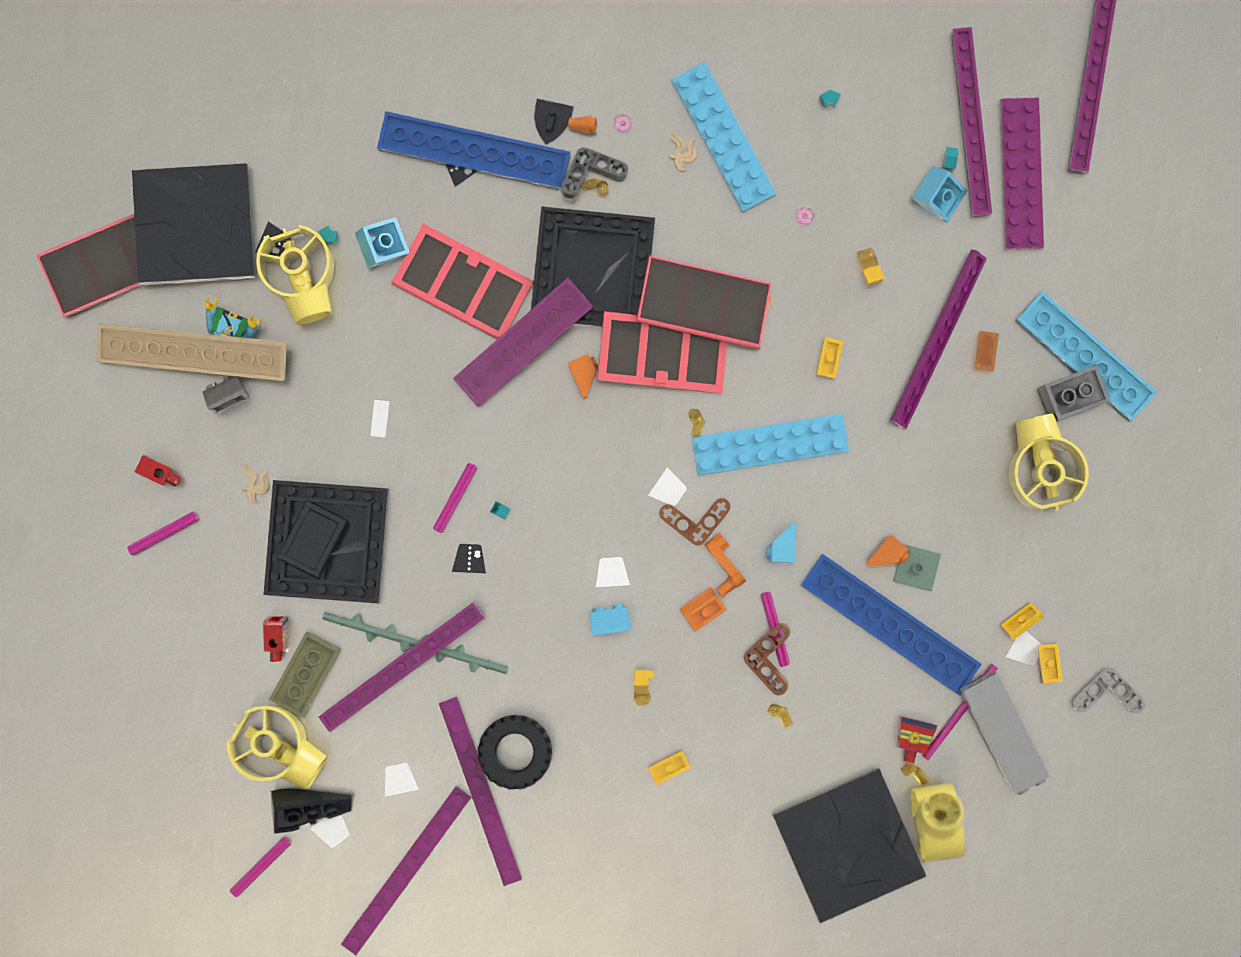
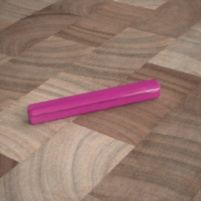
(455, 497)
(162, 533)
(772, 622)
(260, 867)

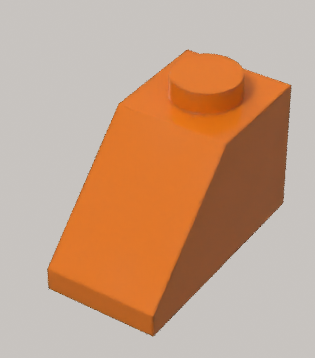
(583, 372)
(889, 554)

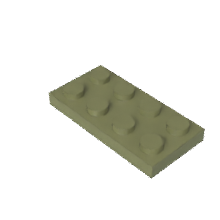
(304, 674)

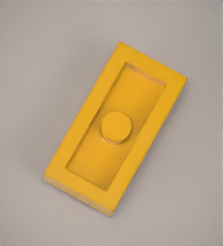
(829, 358)
(1022, 620)
(1049, 663)
(669, 767)

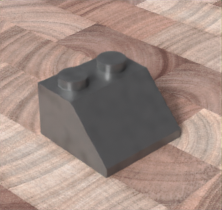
(225, 394)

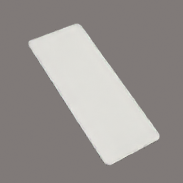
(379, 418)

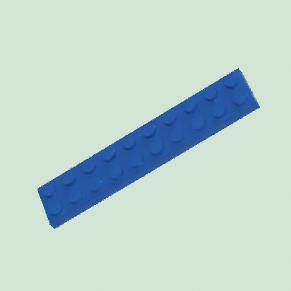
(473, 150)
(891, 624)

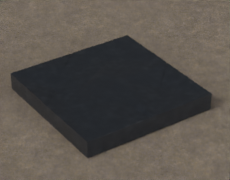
(193, 224)
(599, 254)
(356, 560)
(849, 845)

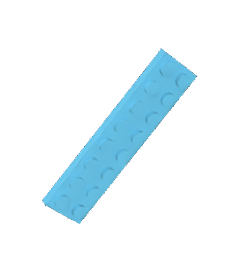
(723, 137)
(1083, 350)
(770, 444)

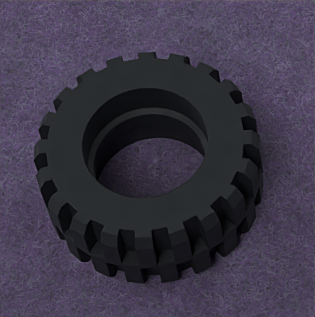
(488, 752)

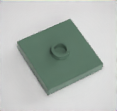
(919, 569)

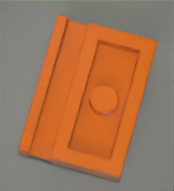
(703, 609)

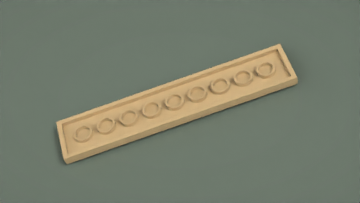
(191, 352)

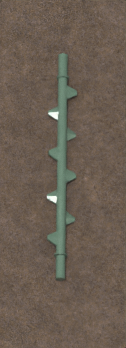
(407, 642)

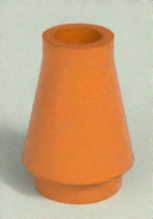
(583, 124)

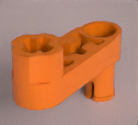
(735, 579)

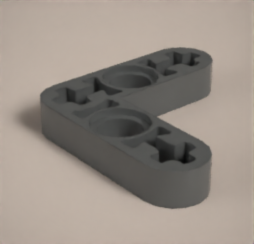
(590, 164)

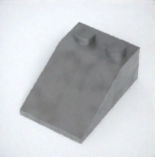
(1074, 393)

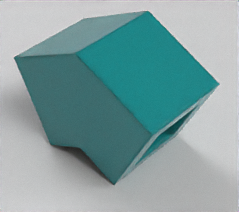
(829, 98)
(951, 157)
(328, 235)
(500, 510)

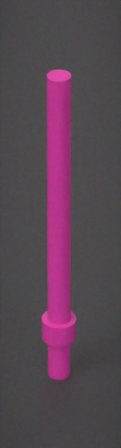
(952, 722)

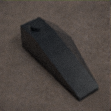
(298, 807)

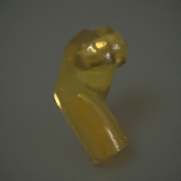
(596, 183)
(698, 422)
(780, 712)
(916, 771)

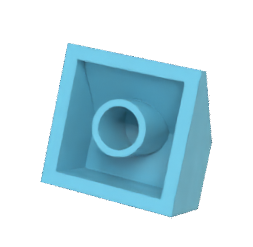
(940, 193)
(381, 242)
(783, 547)
(609, 620)

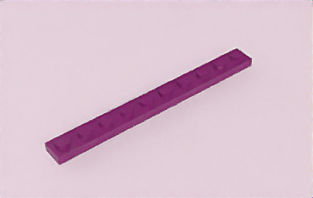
(1092, 86)
(972, 121)
(938, 339)
(401, 667)
(480, 791)
(406, 870)

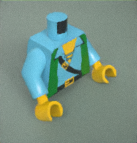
(227, 323)

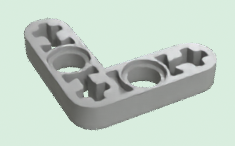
(1105, 685)

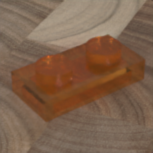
(986, 351)

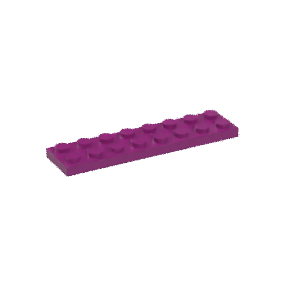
(1022, 173)
(523, 342)

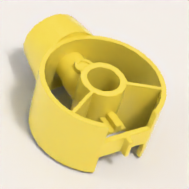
(308, 302)
(1038, 434)
(302, 763)
(938, 822)

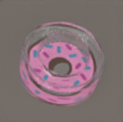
(623, 122)
(804, 215)

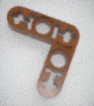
(692, 527)
(762, 654)

